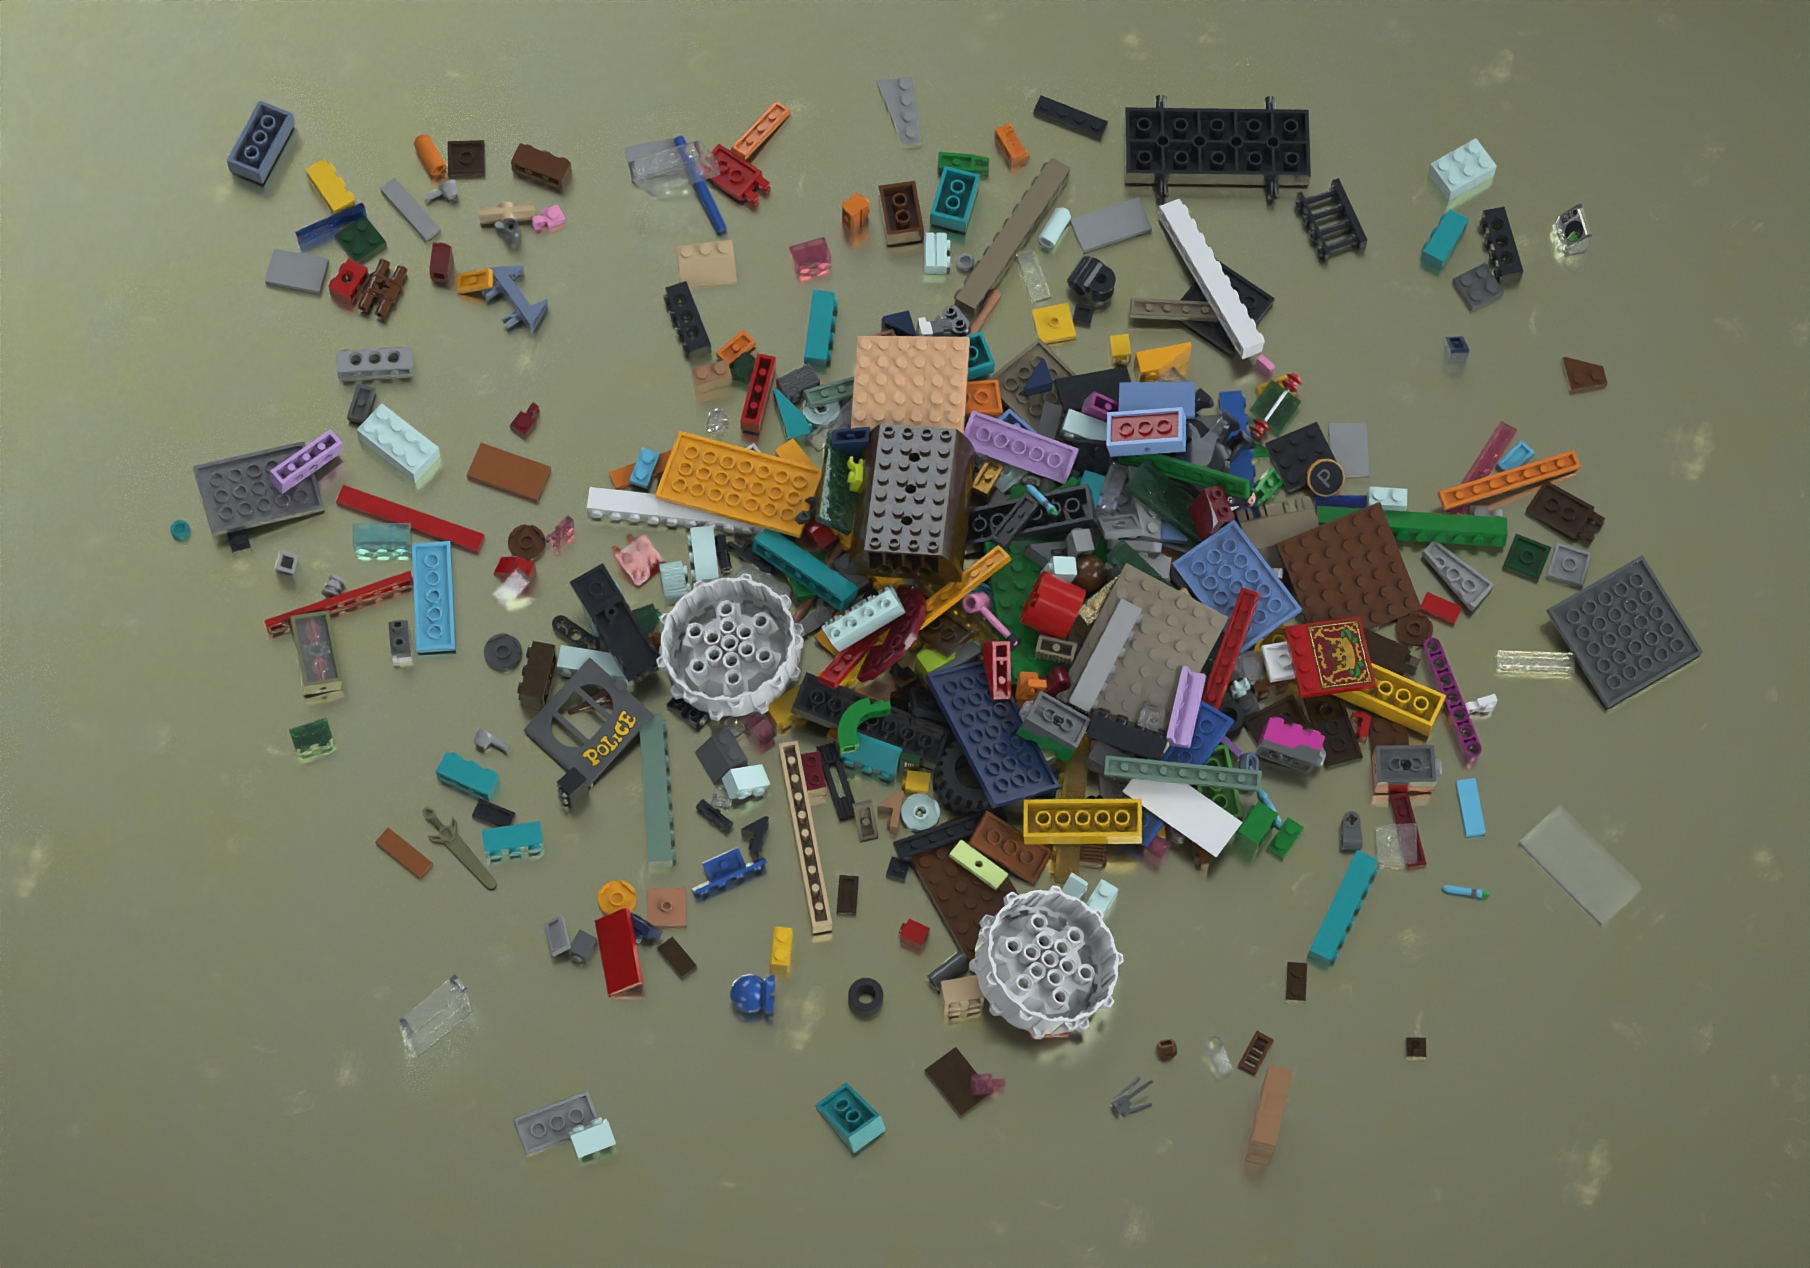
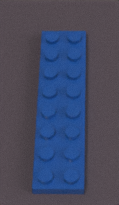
(1208, 732)

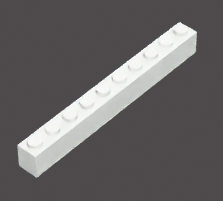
(1211, 278)
(644, 507)

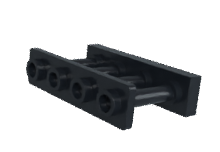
(1342, 207)

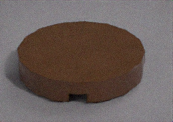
(526, 542)
(1413, 629)

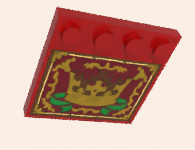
(1330, 657)

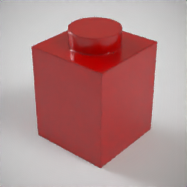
(914, 934)

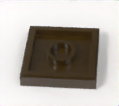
(466, 158)

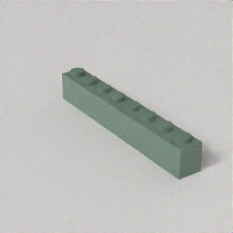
(655, 793)

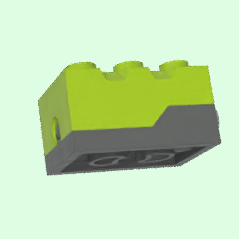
(932, 661)

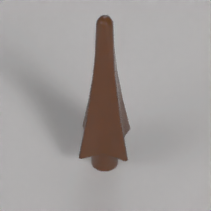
(601, 698)

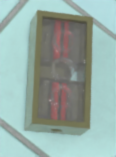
(315, 652)

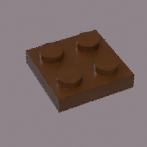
(1386, 733)

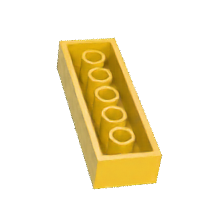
(1083, 821)

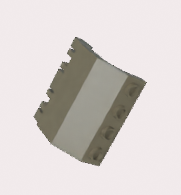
(1276, 526)

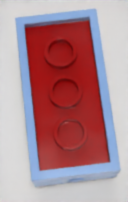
(1146, 431)

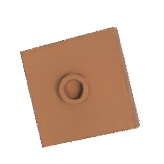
(667, 907)

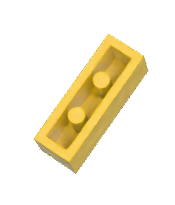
(330, 186)

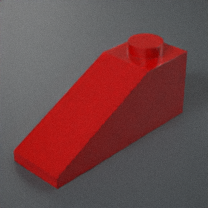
(819, 534)
(998, 668)

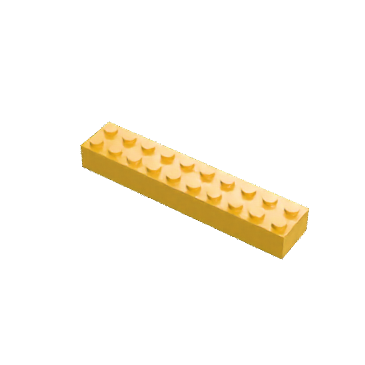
(1393, 697)

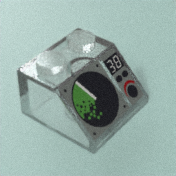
(1572, 231)

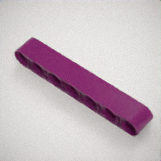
(1451, 709)

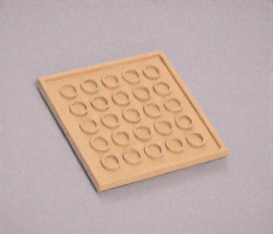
(910, 381)

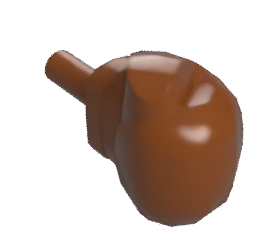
(655, 638)

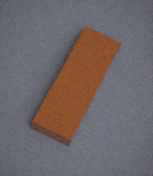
(404, 853)

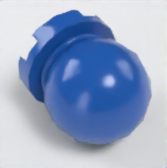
(752, 993)

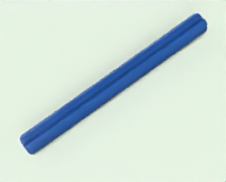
(706, 196)

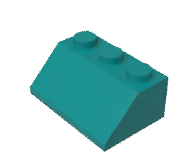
(874, 757)

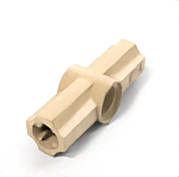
(506, 210)

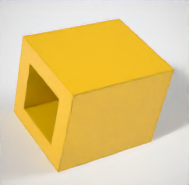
(1120, 349)
(916, 782)

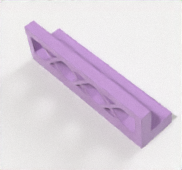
(1185, 708)

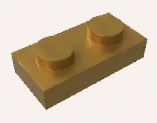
(987, 477)

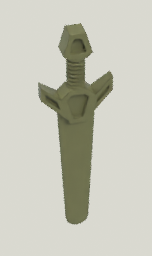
(454, 842)

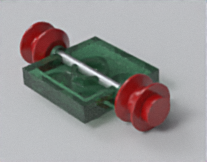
(1275, 405)

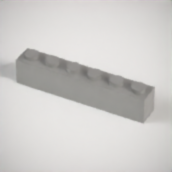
(1104, 656)

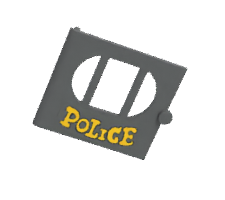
(620, 728)

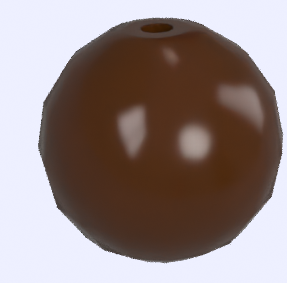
(1090, 573)

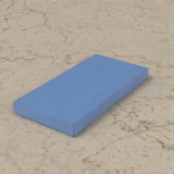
(1157, 396)

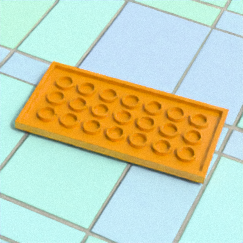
(738, 483)

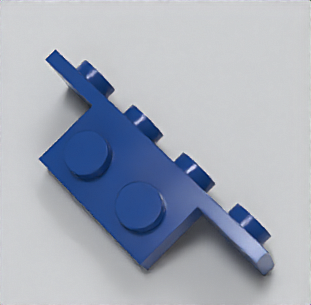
(725, 867)

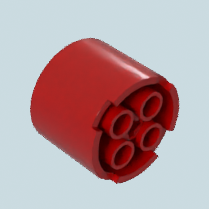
(1052, 605)

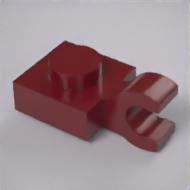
(524, 422)

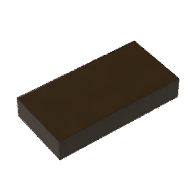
(847, 895)
(676, 957)

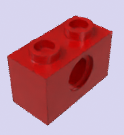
(347, 291)

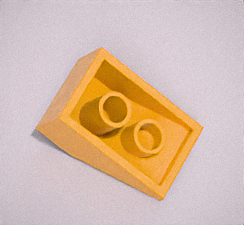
(1153, 363)

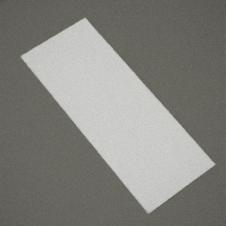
(1186, 812)

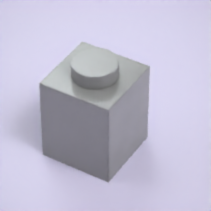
(286, 562)

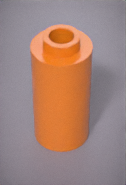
(429, 154)

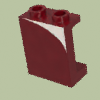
(1210, 511)

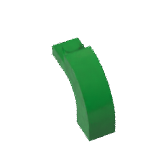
(857, 713)

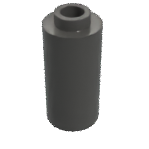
(948, 970)

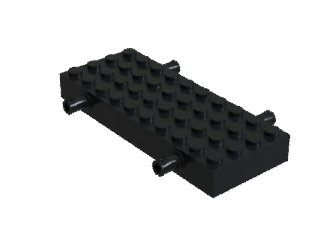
(1217, 146)

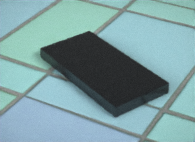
(1075, 389)

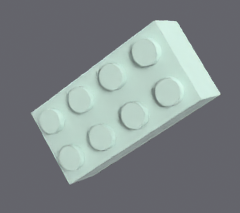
(398, 443)

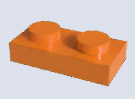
(739, 344)

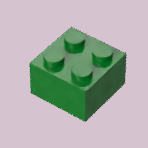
(1255, 828)

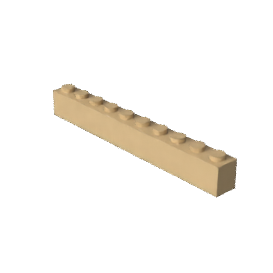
(805, 837)

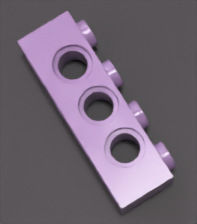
(306, 461)

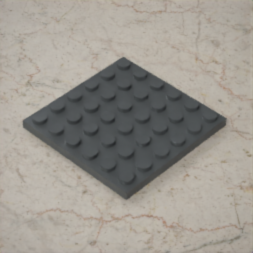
(1624, 631)

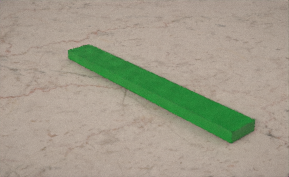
(1192, 473)

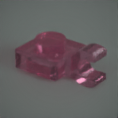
(563, 529)
(984, 1084)

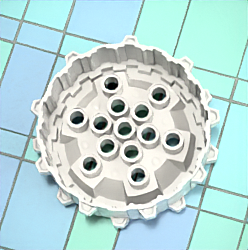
(705, 612)
(1062, 924)

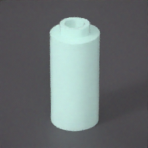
(1054, 227)

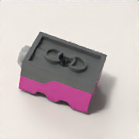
(1291, 745)

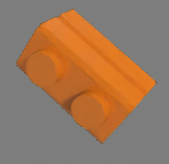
(855, 212)

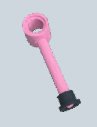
(978, 603)

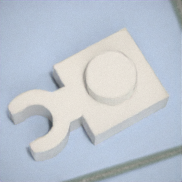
(1482, 704)

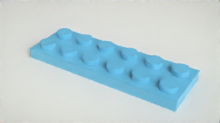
(433, 597)

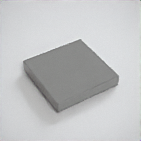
(1569, 565)

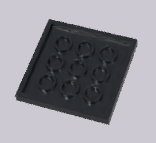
(1250, 295)

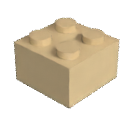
(961, 995)

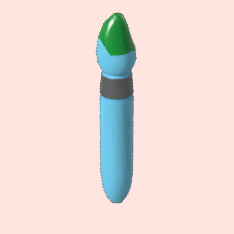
(1042, 500)
(1480, 893)

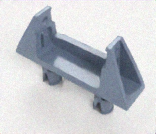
(503, 278)

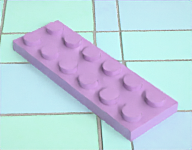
(1020, 447)

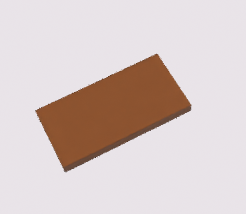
(509, 472)
(1006, 847)

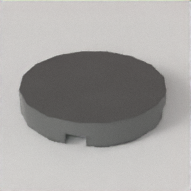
(502, 652)

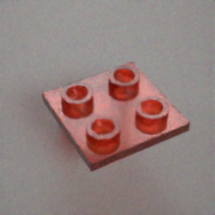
(639, 559)

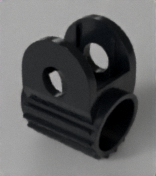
(1092, 280)

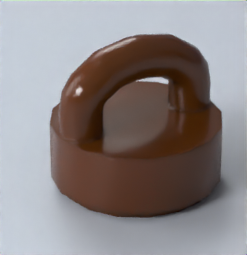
(1167, 1049)

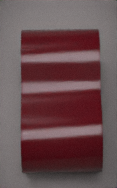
(1056, 680)

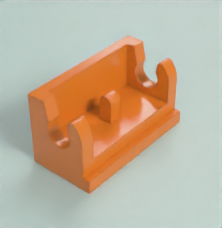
(1010, 144)

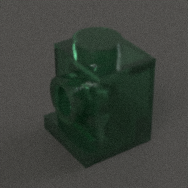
(743, 368)

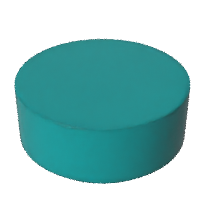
(180, 529)

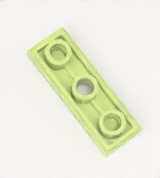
(969, 857)

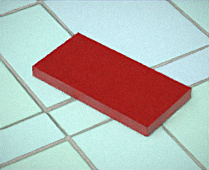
(618, 951)

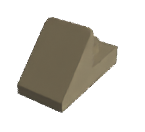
(865, 820)

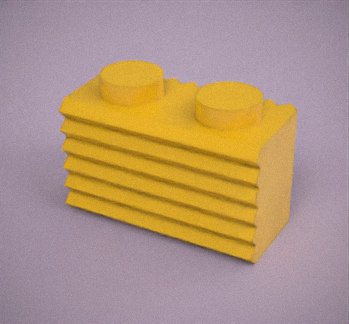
(781, 949)

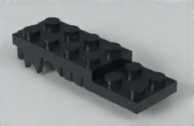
(616, 623)

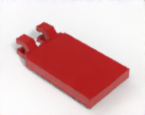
(738, 176)

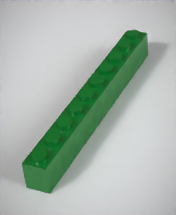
(1434, 526)

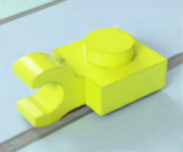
(855, 476)

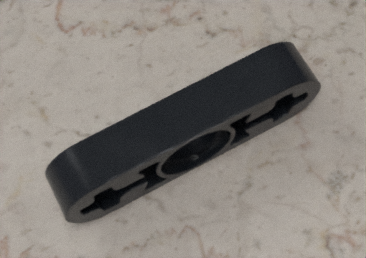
(574, 627)

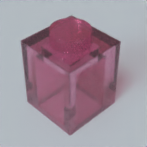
(760, 729)
(1157, 850)

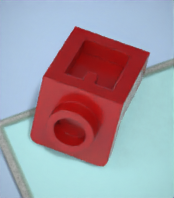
(1363, 724)

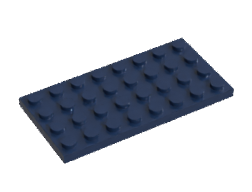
(986, 731)

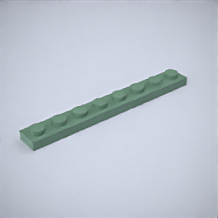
(1183, 773)

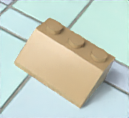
(707, 263)

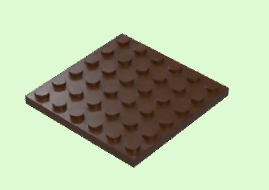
(1349, 570)

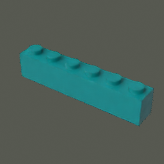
(805, 569)
(1343, 907)

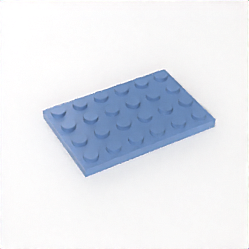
(1225, 564)

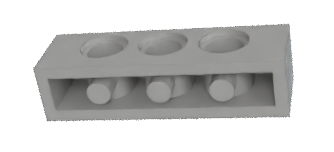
(383, 368)

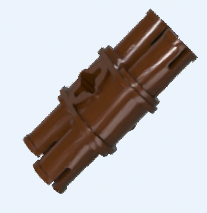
(377, 282)

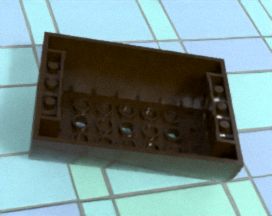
(941, 470)

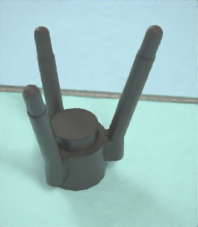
(1121, 1103)

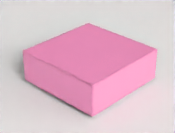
(1265, 366)

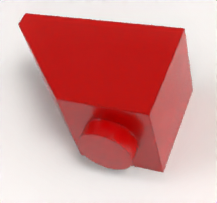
(508, 564)

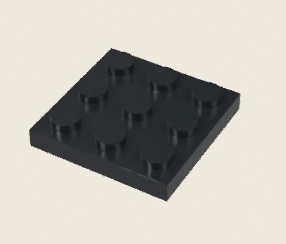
(1297, 452)

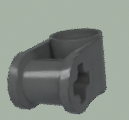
(1351, 834)

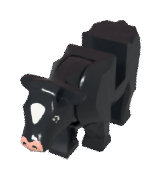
(1212, 448)

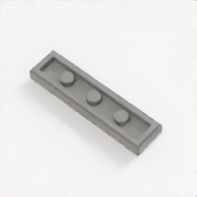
(410, 209)

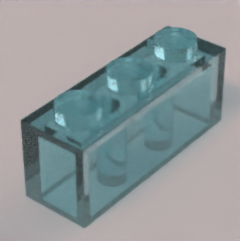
(382, 537)

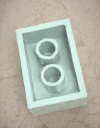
(1462, 169)

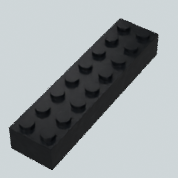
(1074, 510)
(901, 729)

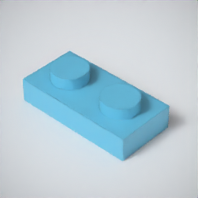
(644, 468)

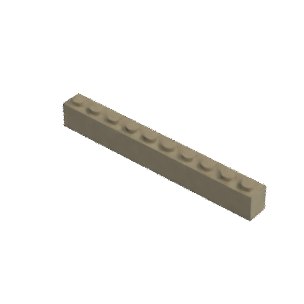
(1012, 236)

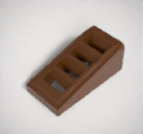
(1264, 1038)

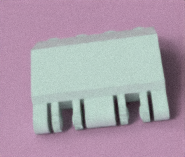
(864, 618)

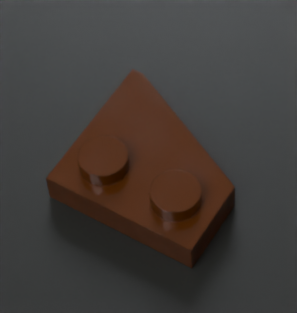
(1583, 375)

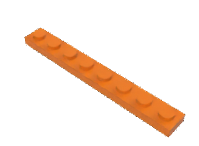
(1508, 480)

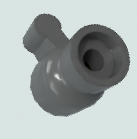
(510, 231)

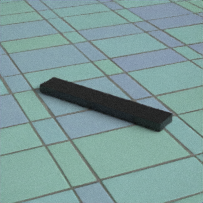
(942, 835)

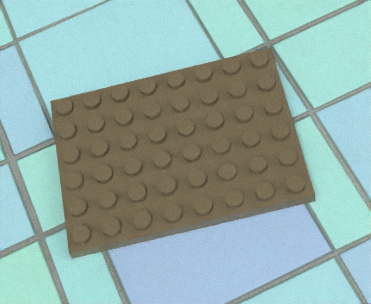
(1169, 635)

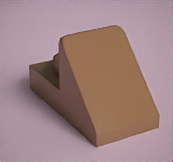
(892, 807)

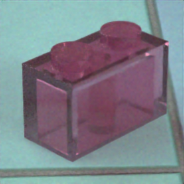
(810, 255)

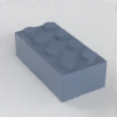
(260, 142)

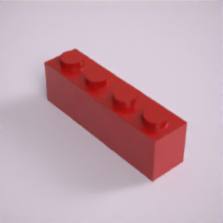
(758, 393)

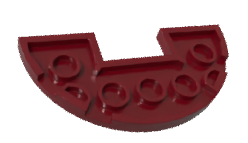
(900, 636)

